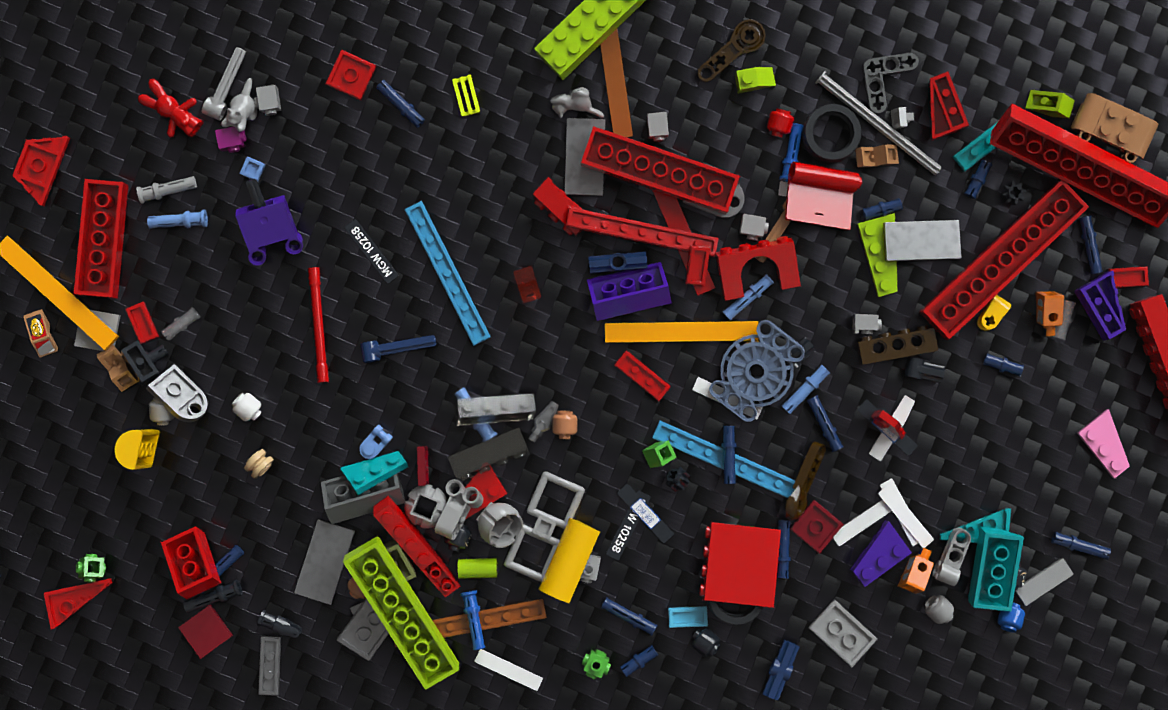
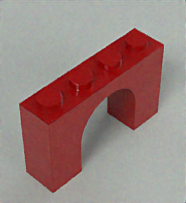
(732, 261)

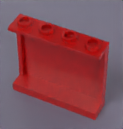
(740, 564)

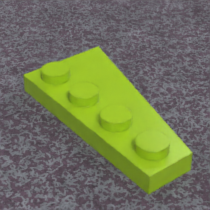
(883, 272)

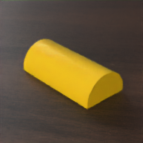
(137, 448)
(569, 560)

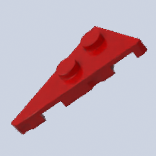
(66, 601)

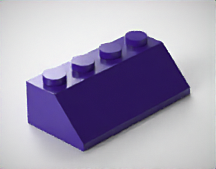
(629, 291)

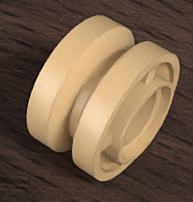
(258, 464)

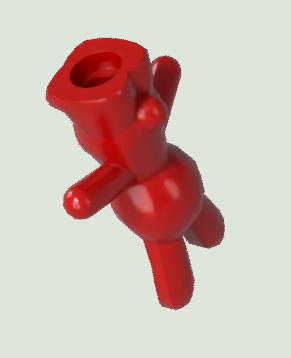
(169, 108)

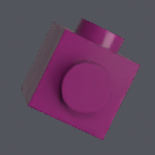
(230, 139)

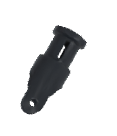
(279, 625)

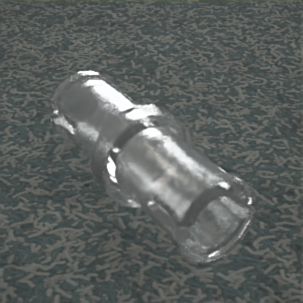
(180, 324)
(1061, 331)

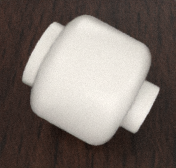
(246, 407)

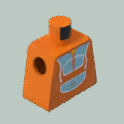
(1046, 304)
(913, 578)

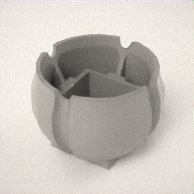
(428, 492)
(499, 524)

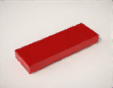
(642, 375)

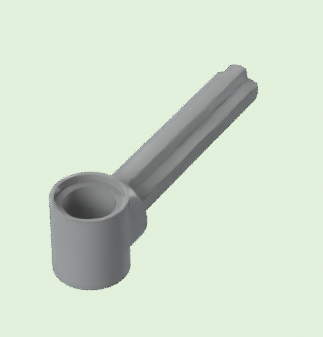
(215, 105)

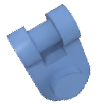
(370, 448)

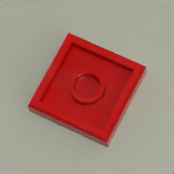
(351, 75)

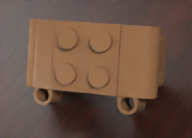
(1115, 126)

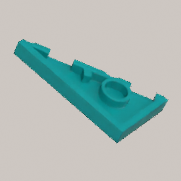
(996, 520)

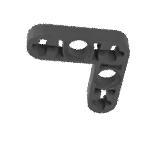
(877, 76)

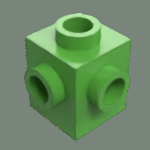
(97, 568)
(596, 656)

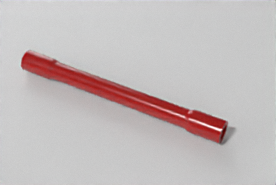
(314, 282)

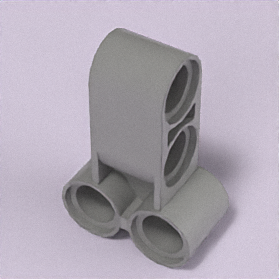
(456, 509)
(946, 569)

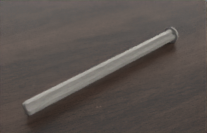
(879, 124)

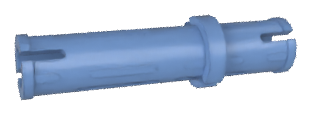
(754, 292)
(811, 384)

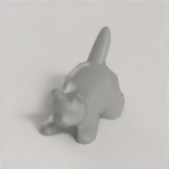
(577, 100)
(241, 108)

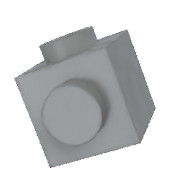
(268, 100)
(657, 126)
(753, 226)
(591, 569)

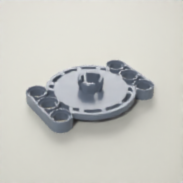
(762, 387)

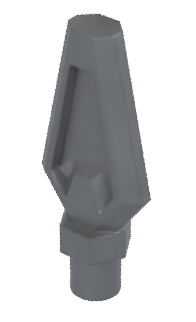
(543, 421)

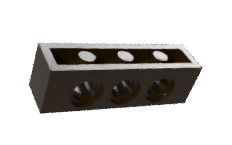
(927, 344)

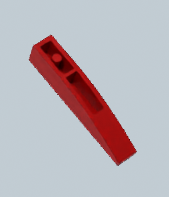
(415, 545)

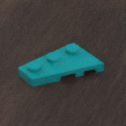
(373, 471)

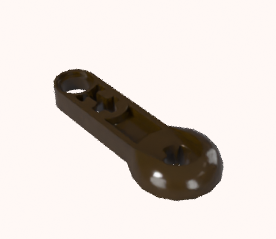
(735, 47)
(797, 500)

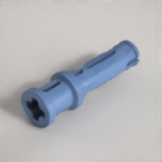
(186, 219)
(484, 429)

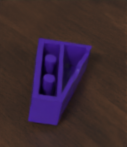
(1102, 305)
(880, 555)

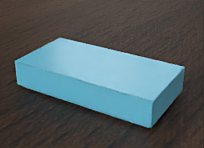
(687, 616)

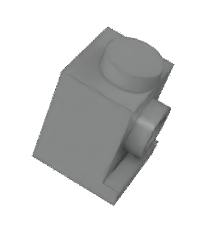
(866, 323)

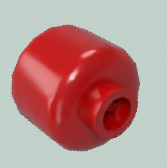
(780, 122)

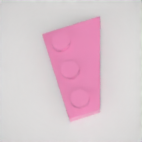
(1105, 443)

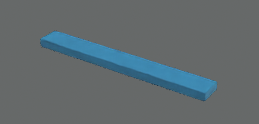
(447, 273)
(714, 455)

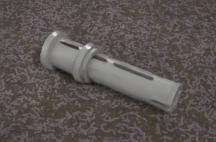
(157, 190)

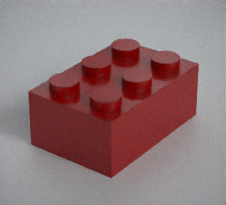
(191, 563)

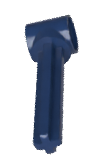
(373, 351)

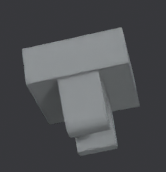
(900, 117)

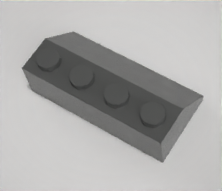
(343, 502)

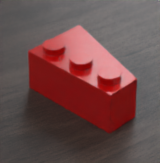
(556, 203)

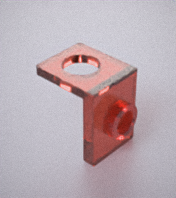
(527, 284)

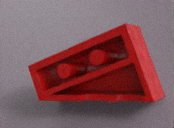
(945, 107)

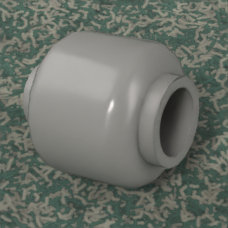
(159, 413)
(939, 609)

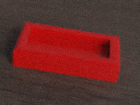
(697, 265)
(1130, 276)
(142, 323)

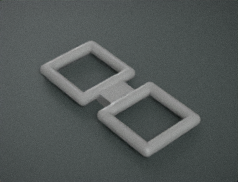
(544, 525)

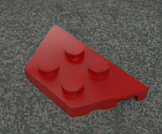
(39, 165)

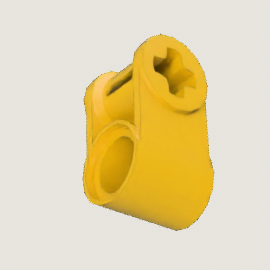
(995, 311)

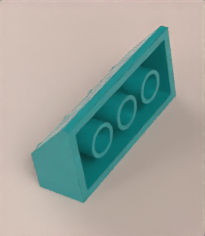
(995, 569)

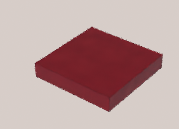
(422, 462)
(816, 526)
(205, 631)

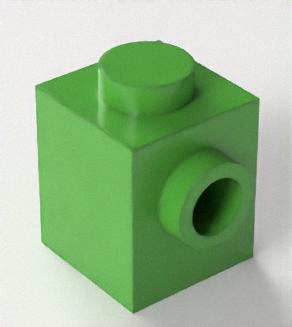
(659, 454)

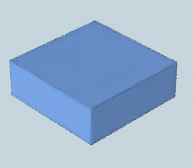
(252, 168)

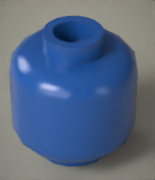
(1011, 620)

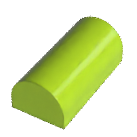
(477, 568)

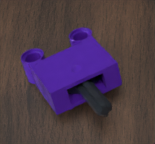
(266, 224)

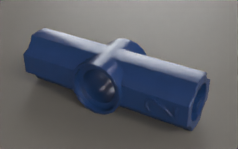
(630, 262)
(780, 670)

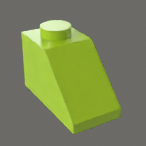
(754, 79)
(1050, 103)

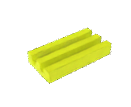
(462, 80)

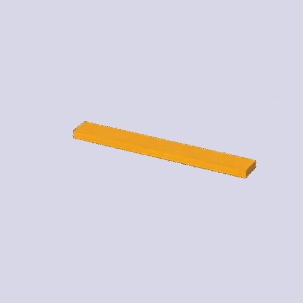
(57, 293)
(679, 331)

